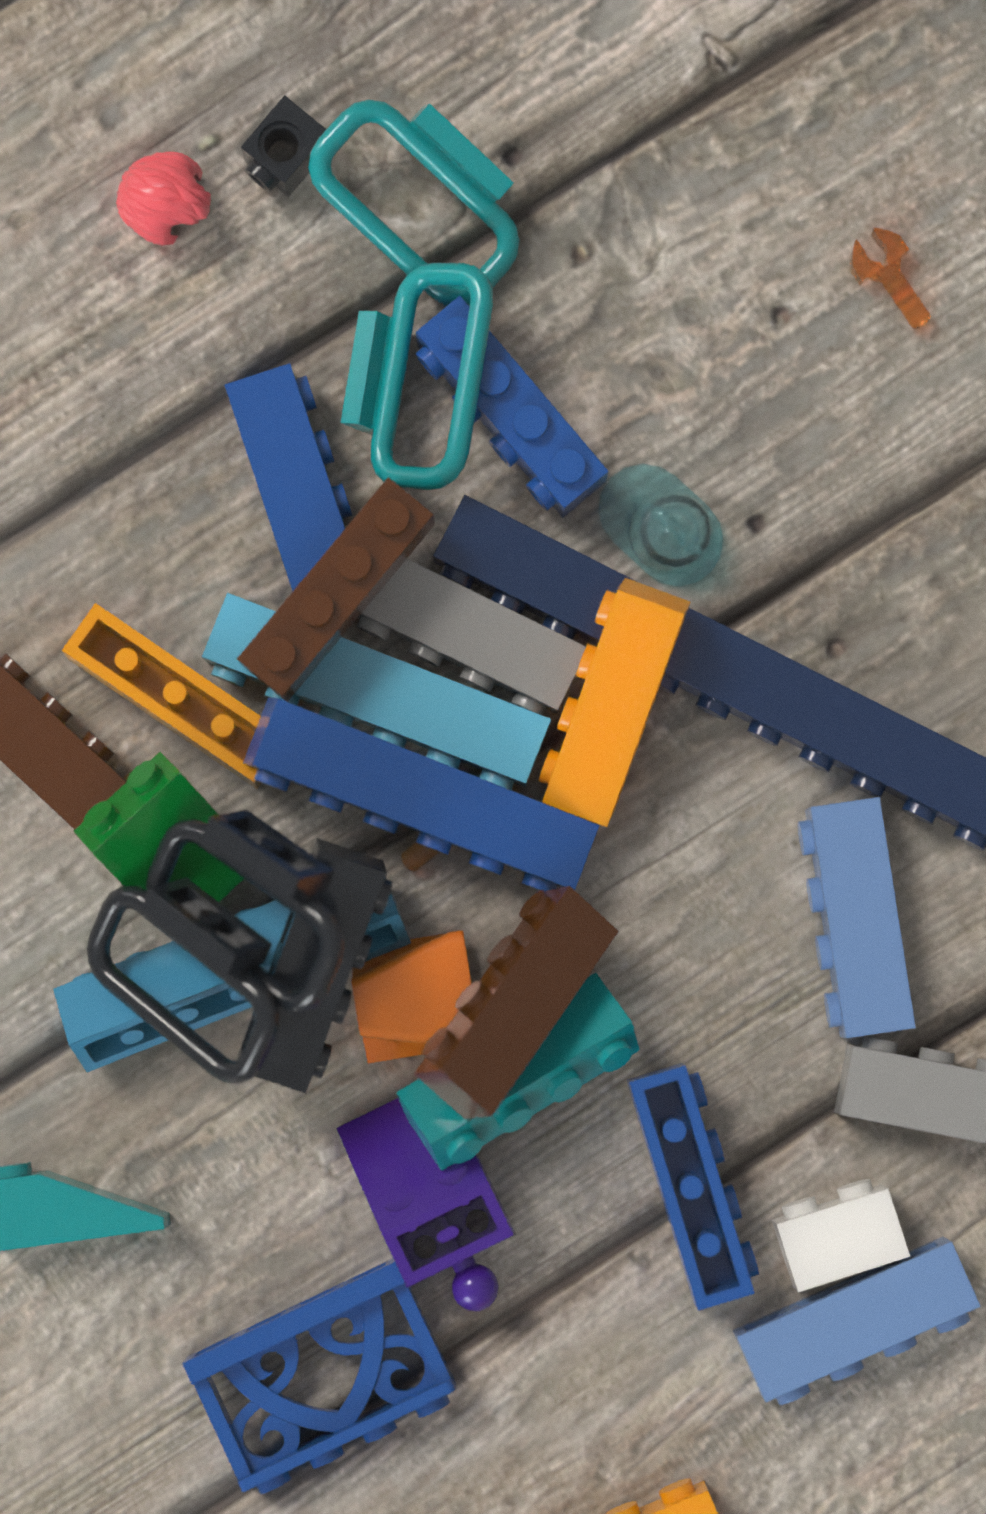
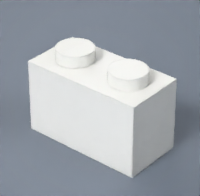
(839, 1235)

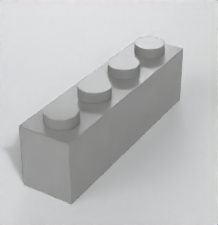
(476, 635)
(913, 1091)

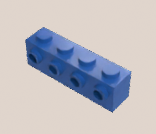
(516, 413)
(690, 1185)

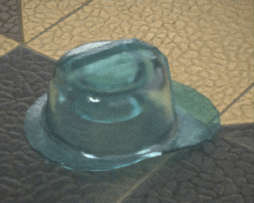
(661, 524)

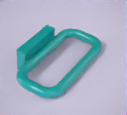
(447, 157)
(380, 370)

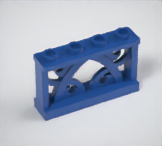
(241, 1357)

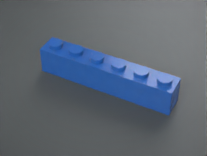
(419, 794)

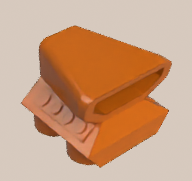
(409, 994)

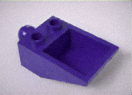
(418, 1199)

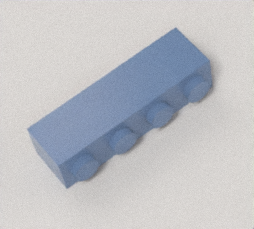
(858, 918)
(856, 1320)

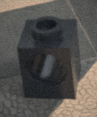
(287, 123)

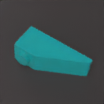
(57, 1209)

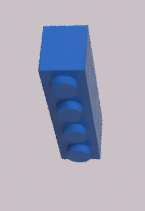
(290, 466)

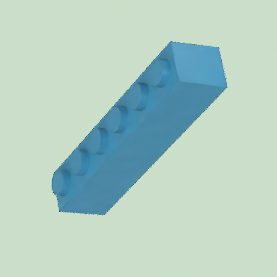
(106, 1030)

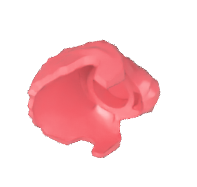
(161, 194)

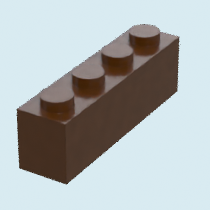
(337, 589)
(47, 753)
(515, 1002)

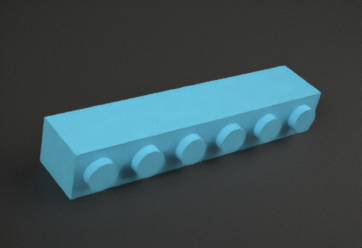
(395, 700)

